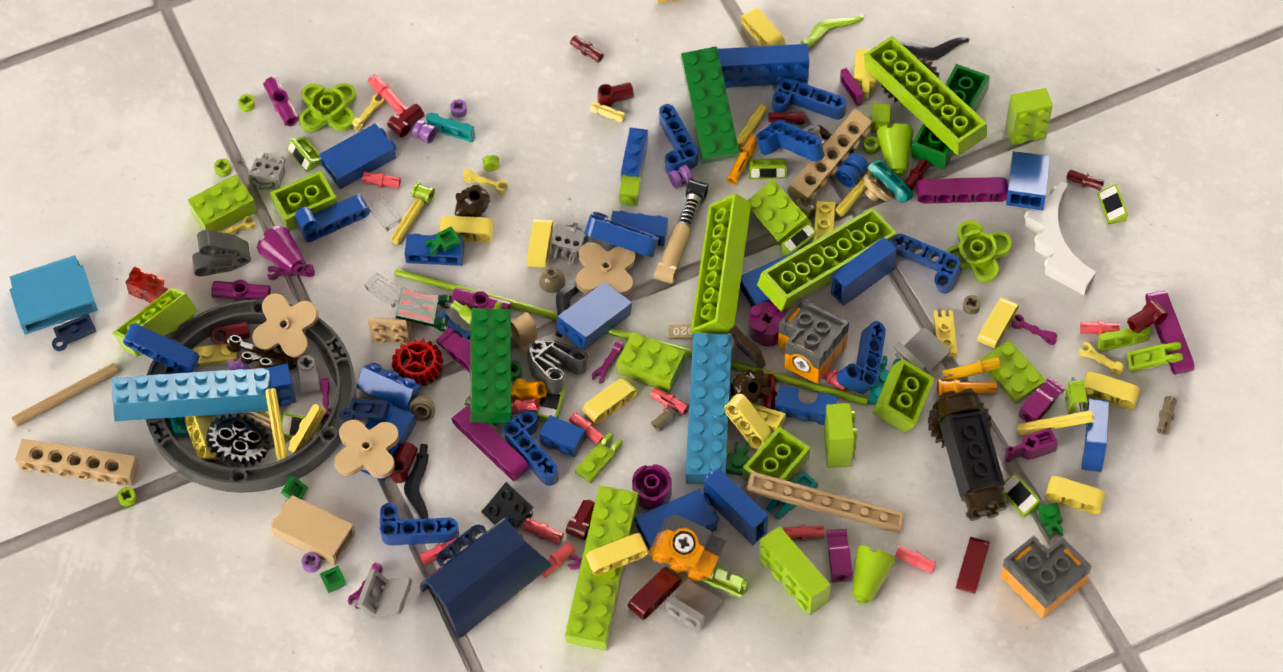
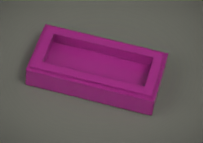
(851, 87)

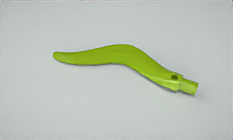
(824, 25)

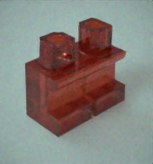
(145, 285)

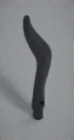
(937, 52)
(563, 300)
(413, 482)

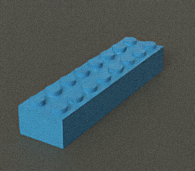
(190, 394)
(708, 398)

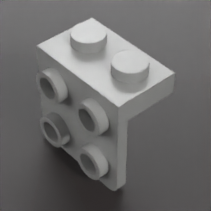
(923, 351)
(383, 596)
(693, 605)

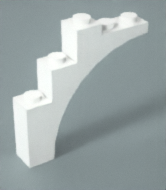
(1061, 262)

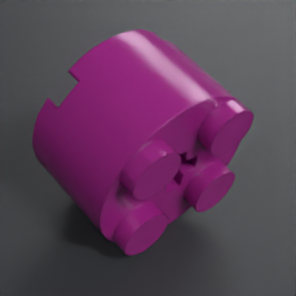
(764, 323)
(652, 485)

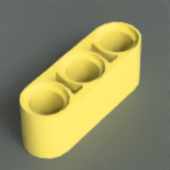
(761, 28)
(470, 228)
(539, 243)
(997, 323)
(1111, 389)
(609, 400)
(748, 421)
(197, 429)
(1075, 495)
(617, 554)

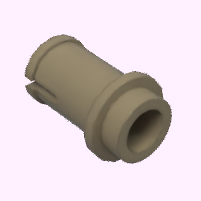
(663, 419)

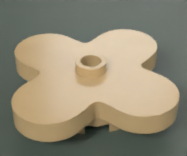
(605, 267)
(292, 337)
(366, 449)

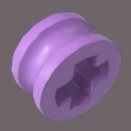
(460, 104)
(314, 557)

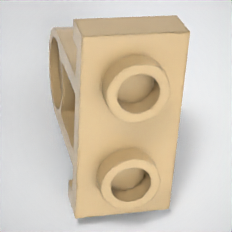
(524, 331)

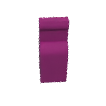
(457, 347)
(1041, 401)
(1033, 446)
(839, 555)

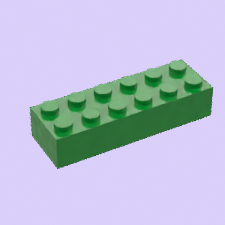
(968, 86)
(709, 105)
(490, 365)

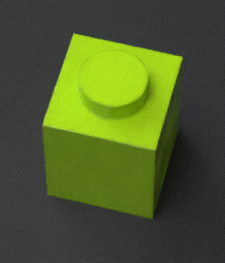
(880, 116)
(629, 190)

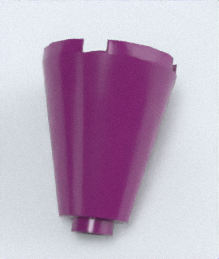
(281, 250)

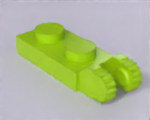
(1122, 338)
(1153, 356)
(598, 458)

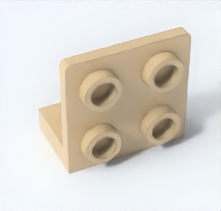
(389, 330)

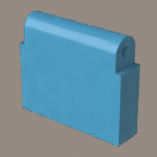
(51, 294)

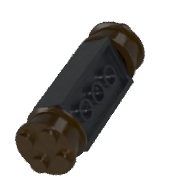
(971, 454)

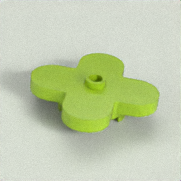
(327, 107)
(980, 250)

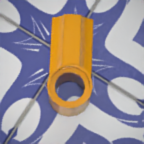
(526, 390)

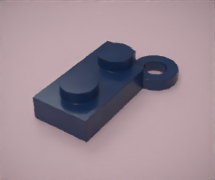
(72, 331)
(366, 410)

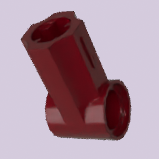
(609, 94)
(402, 123)
(1150, 314)
(240, 329)
(403, 461)
(579, 524)

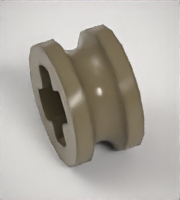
(974, 300)

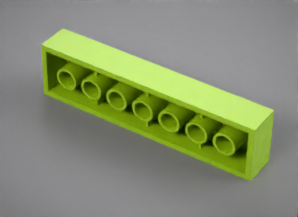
(925, 95)
(815, 263)
(721, 266)
(598, 594)

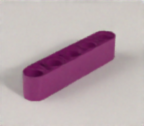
(962, 190)
(1170, 331)
(491, 445)

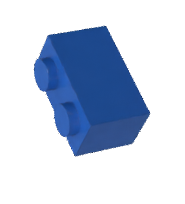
(283, 384)
(562, 436)

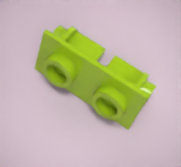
(735, 586)

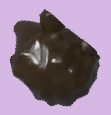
(472, 201)
(751, 385)

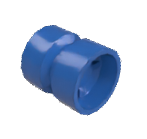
(852, 170)

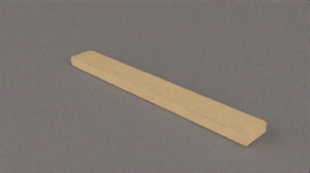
(825, 502)

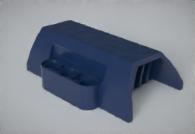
(483, 573)

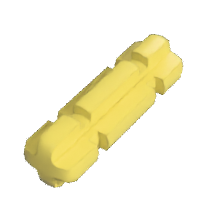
(607, 111)

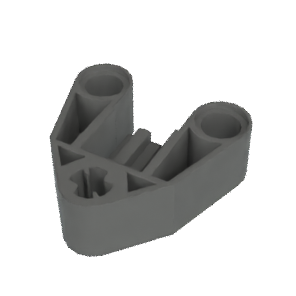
(219, 253)
(547, 358)

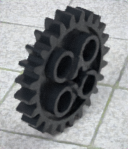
(238, 440)

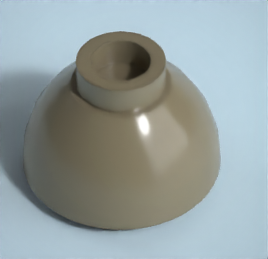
(552, 280)
(422, 408)

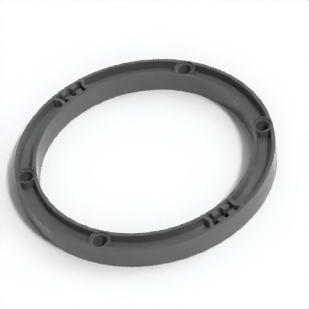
(272, 474)

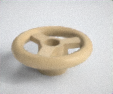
(877, 189)

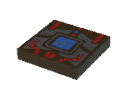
(747, 347)

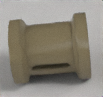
(807, 209)

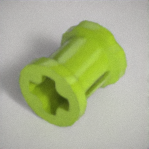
(423, 192)

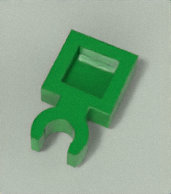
(445, 239)
(737, 460)
(1051, 517)

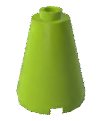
(896, 146)
(870, 572)

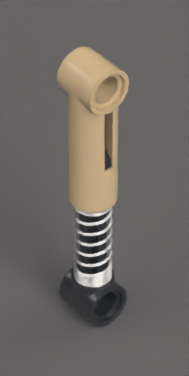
(668, 267)

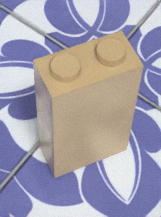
(312, 529)

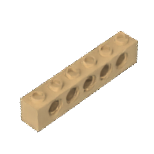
(854, 122)
(30, 450)

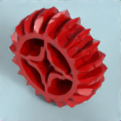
(419, 355)

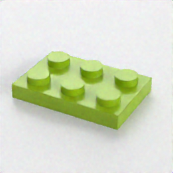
(1017, 374)

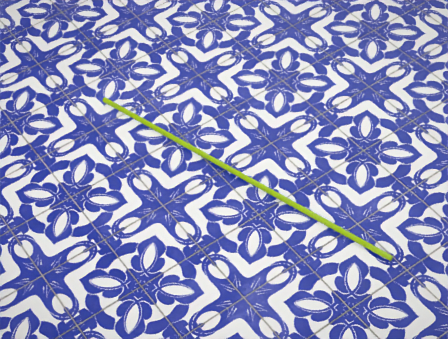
(624, 334)

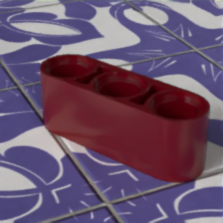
(972, 565)
(654, 593)

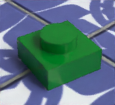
(294, 487)
(333, 579)

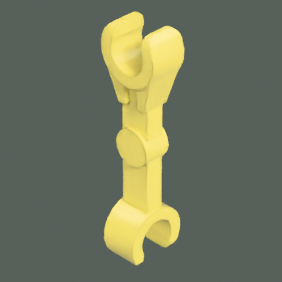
(374, 105)
(470, 176)
(234, 229)
(1116, 367)

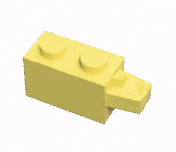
(861, 75)

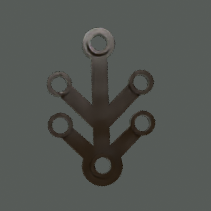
(236, 344)

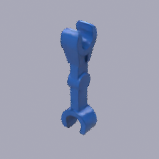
(456, 328)

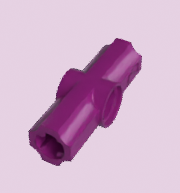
(281, 101)
(232, 290)
(472, 299)

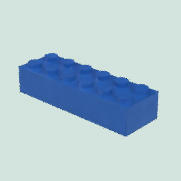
(764, 64)

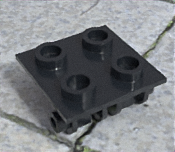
(508, 502)

